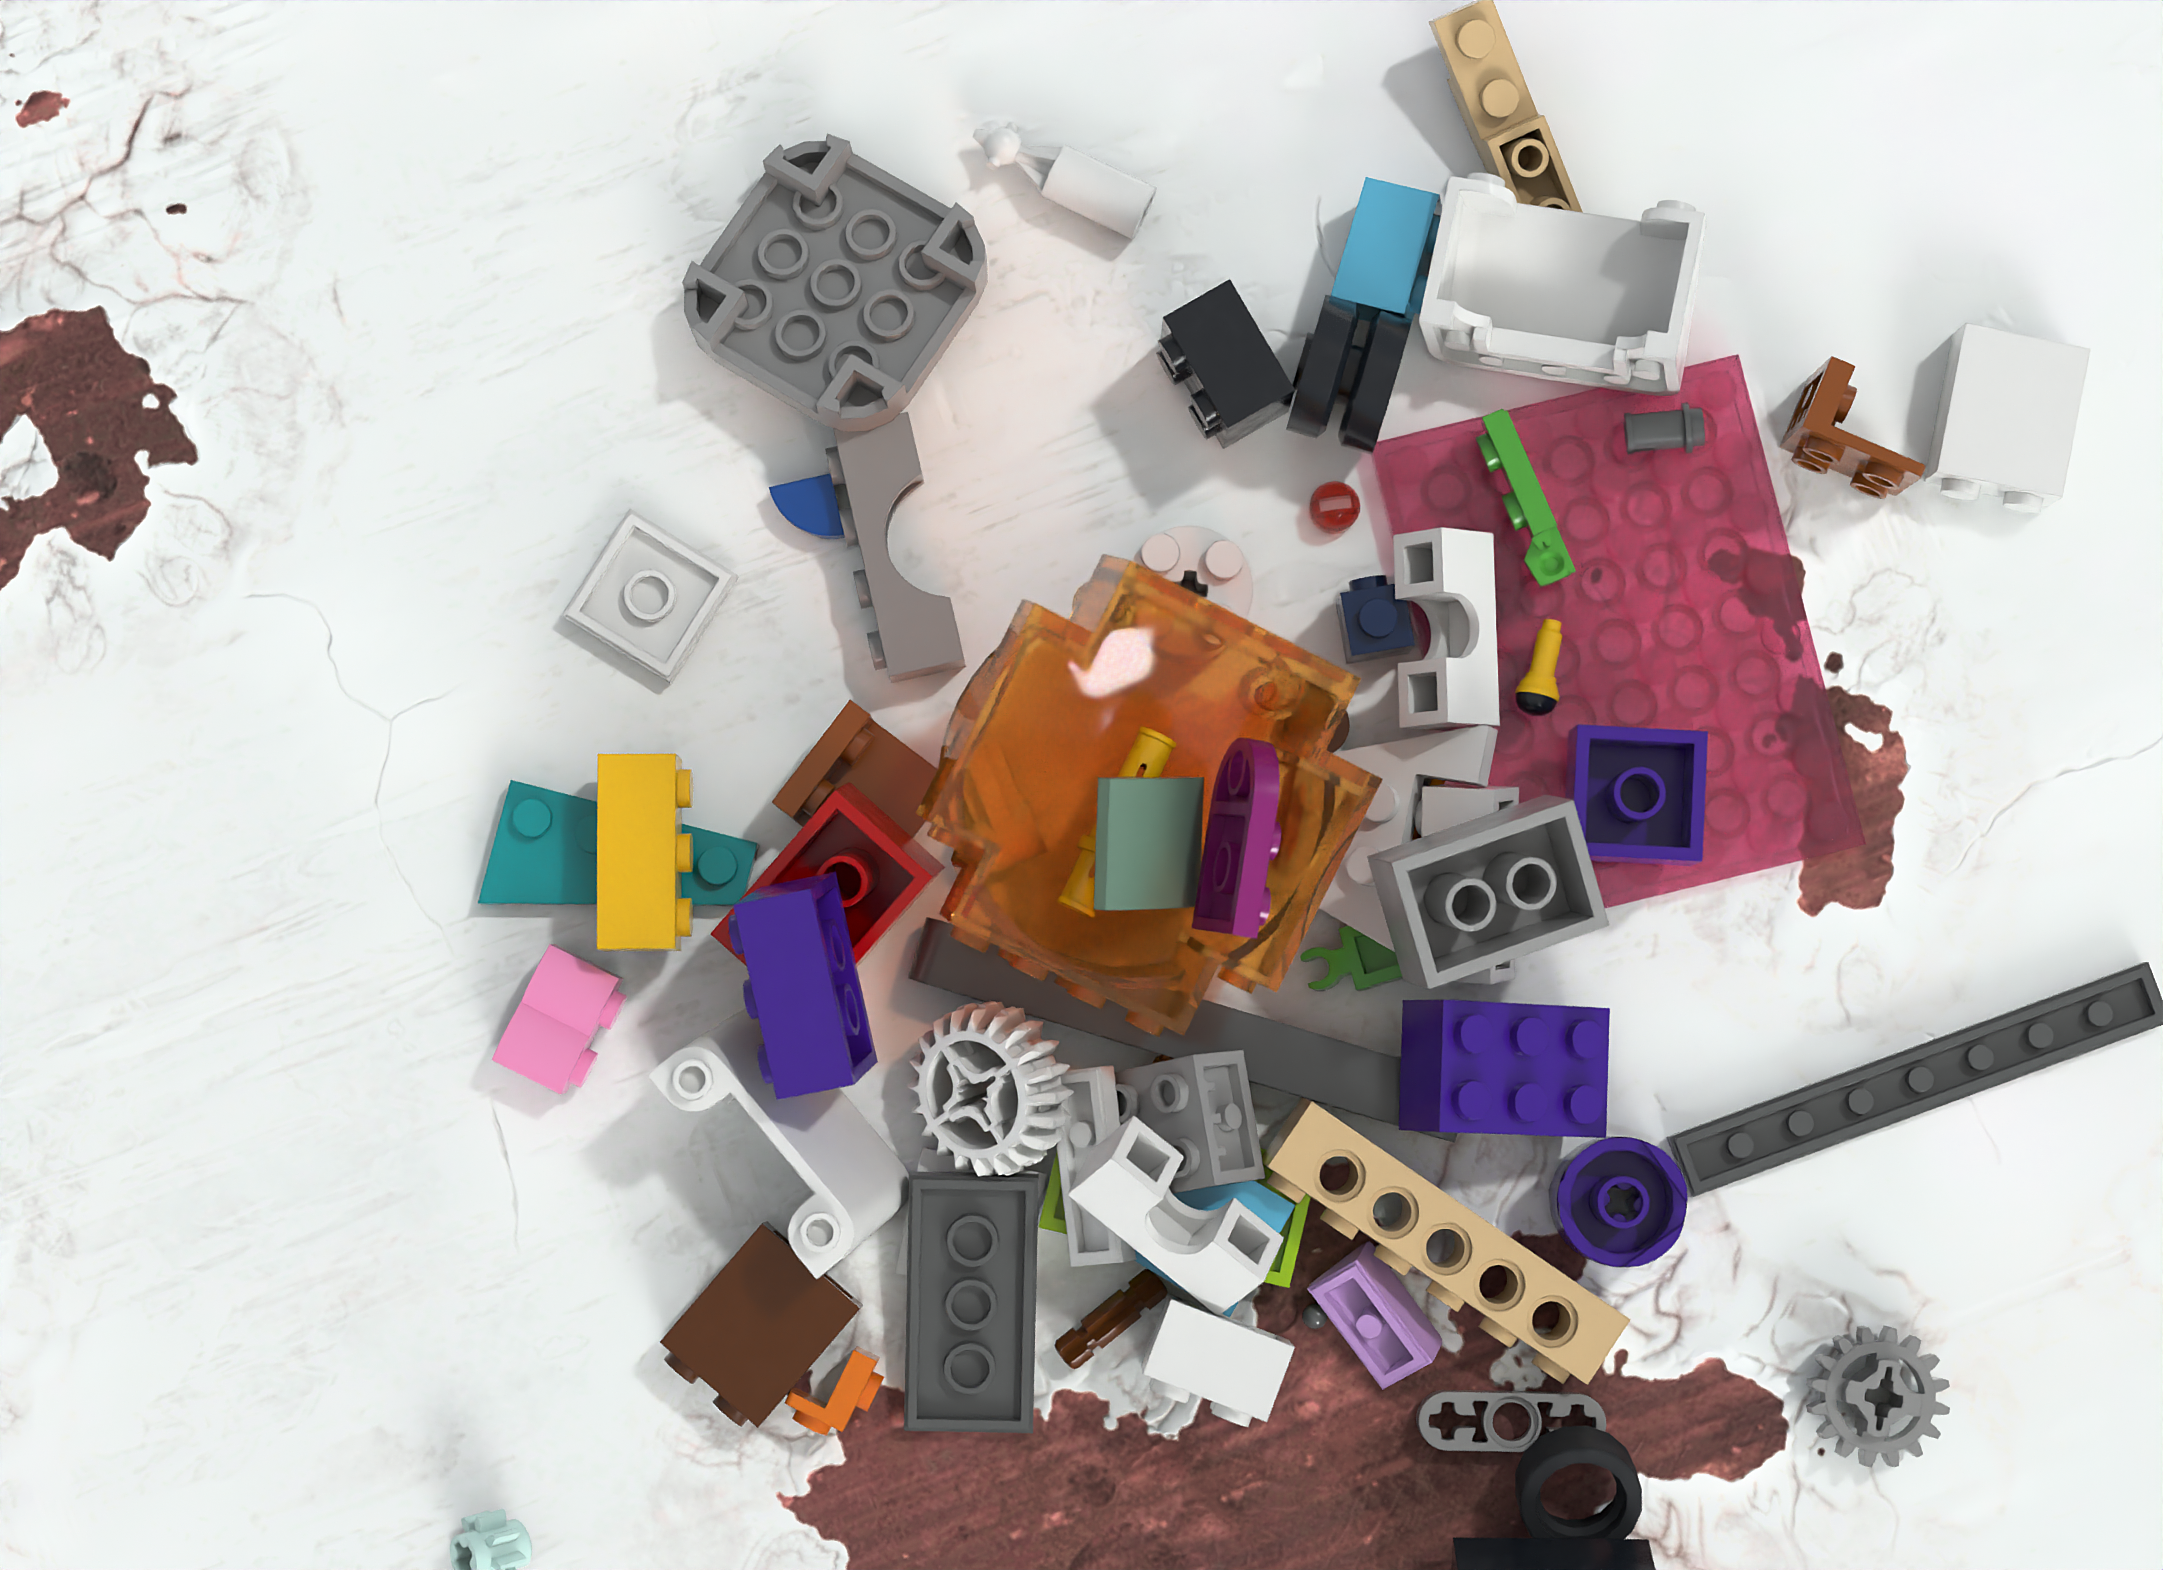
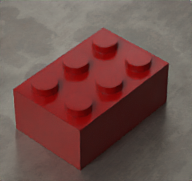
(874, 863)

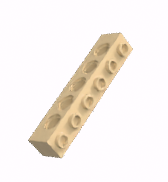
(1585, 1323)

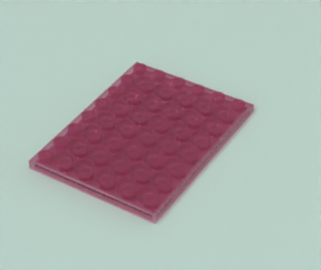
(1669, 622)

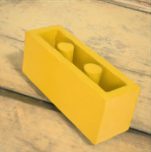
(642, 852)

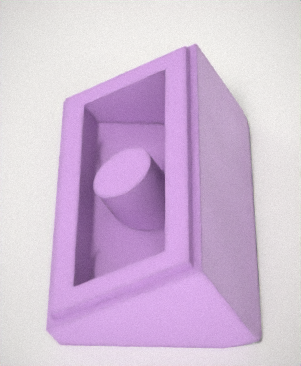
(1376, 1316)

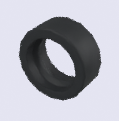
(1575, 1446)

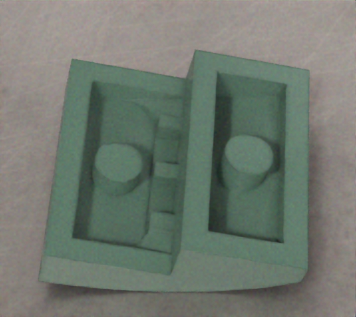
(1148, 842)

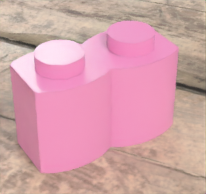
(559, 1020)

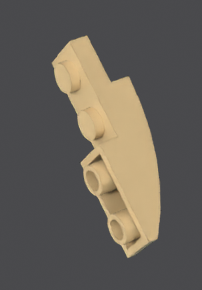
(1499, 107)

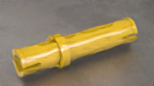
(1148, 751)

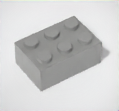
(1488, 891)

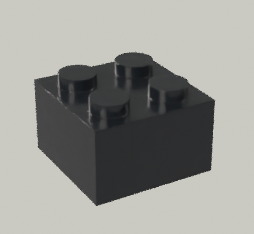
(1224, 365)

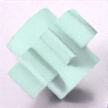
(491, 1543)

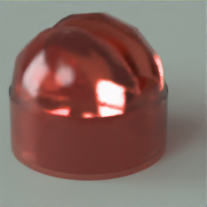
(1334, 520)

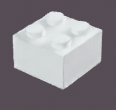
(1217, 1360)

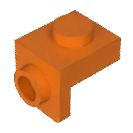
(854, 1389)

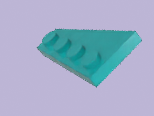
(550, 855)

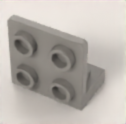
(1200, 1110)

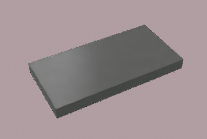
(971, 1302)

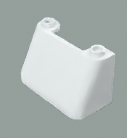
(1562, 289)
(818, 1133)

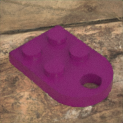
(1240, 841)

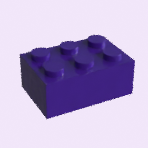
(803, 986)
(1504, 1068)

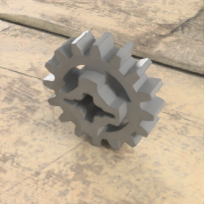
(1884, 1370)

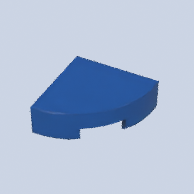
(810, 506)

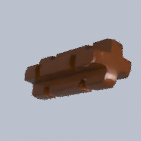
(1111, 1318)

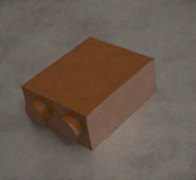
(758, 1327)

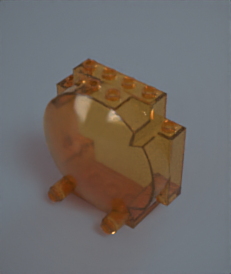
(1061, 712)

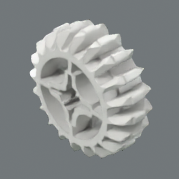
(1022, 1105)

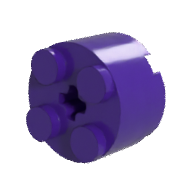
(1654, 1208)

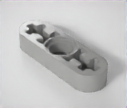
(1462, 1401)

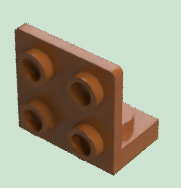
(1823, 446)
(869, 758)

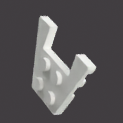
(1403, 765)

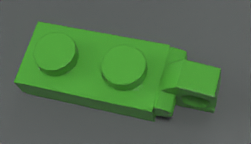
(1526, 503)

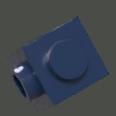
(1373, 621)

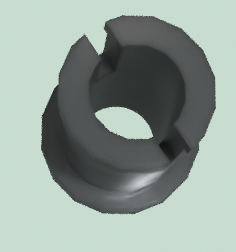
(1664, 430)

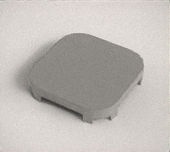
(836, 286)

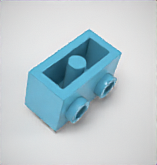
(1389, 249)

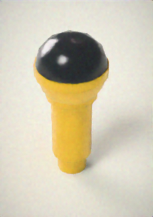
(1538, 690)

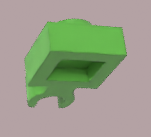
(1361, 957)

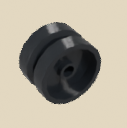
(1348, 374)

